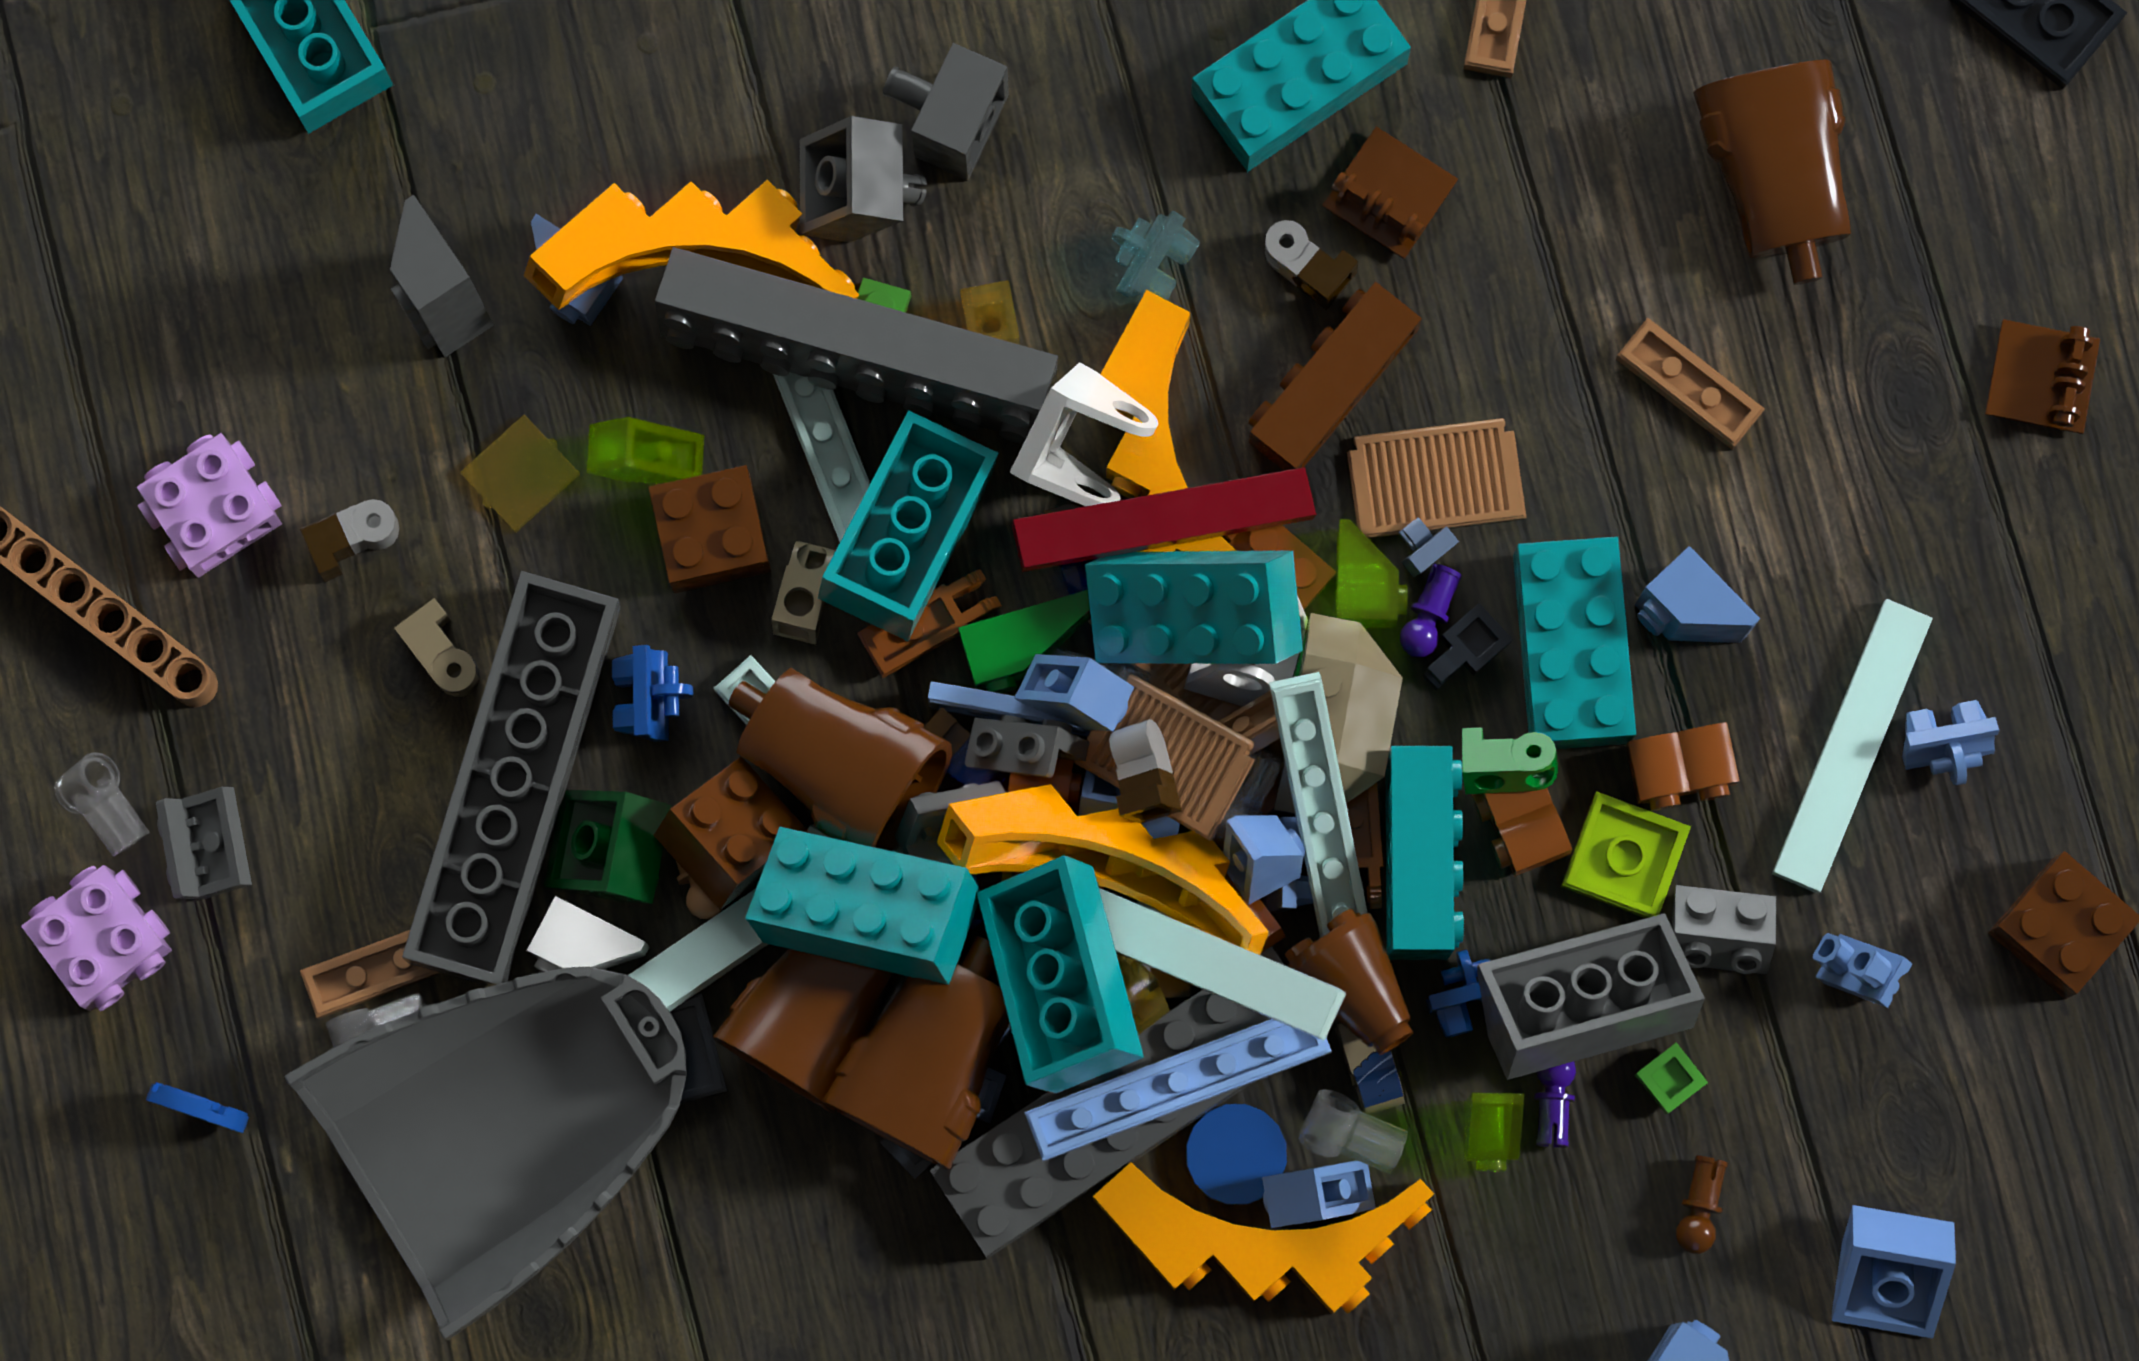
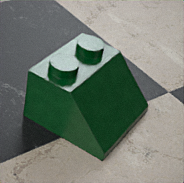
(607, 846)

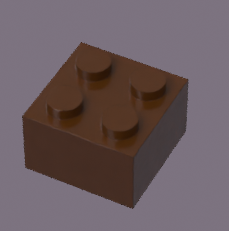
(709, 529)
(726, 831)
(2065, 925)

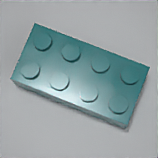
(315, 55)
(1298, 74)
(907, 525)
(1194, 607)
(1574, 642)
(1420, 853)
(864, 905)
(1059, 975)

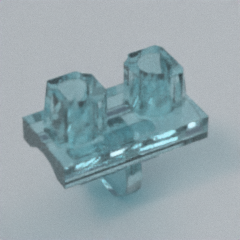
(1164, 238)

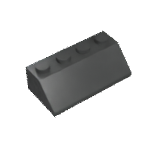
(434, 285)
(1588, 996)

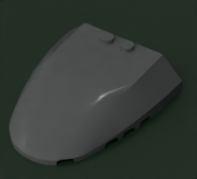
(499, 1123)

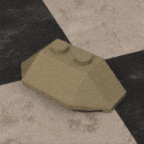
(1360, 701)

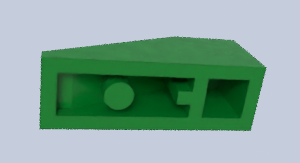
(1005, 645)

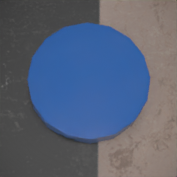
(197, 1107)
(1233, 1152)

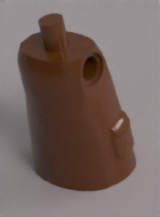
(1780, 159)
(840, 756)
(804, 1018)
(926, 1061)

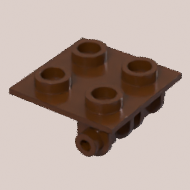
(1389, 192)
(2043, 376)

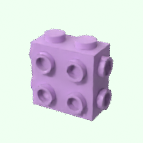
(208, 504)
(98, 936)

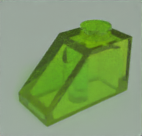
(643, 451)
(1366, 581)
(1492, 1130)

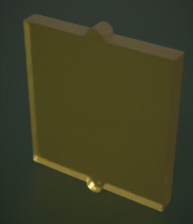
(520, 473)

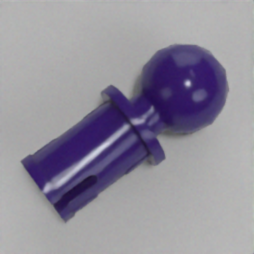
(1420, 635)
(1555, 1105)

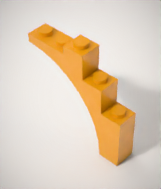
(620, 238)
(1143, 370)
(1171, 873)
(1324, 1258)

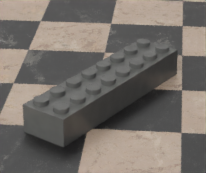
(853, 345)
(512, 780)
(1008, 1190)

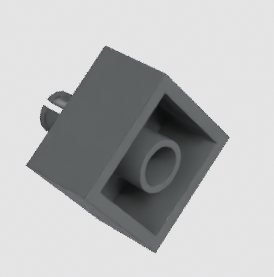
(955, 110)
(854, 180)

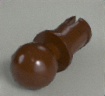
(1696, 1231)

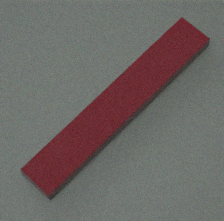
(1163, 519)

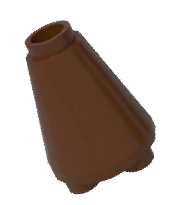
(1358, 964)

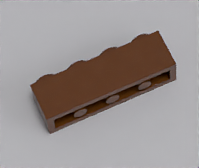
(1334, 379)

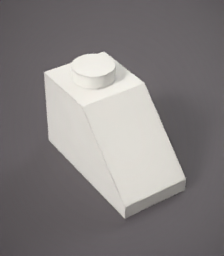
(580, 939)

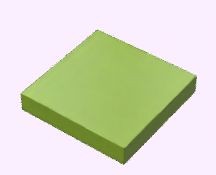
(1625, 856)

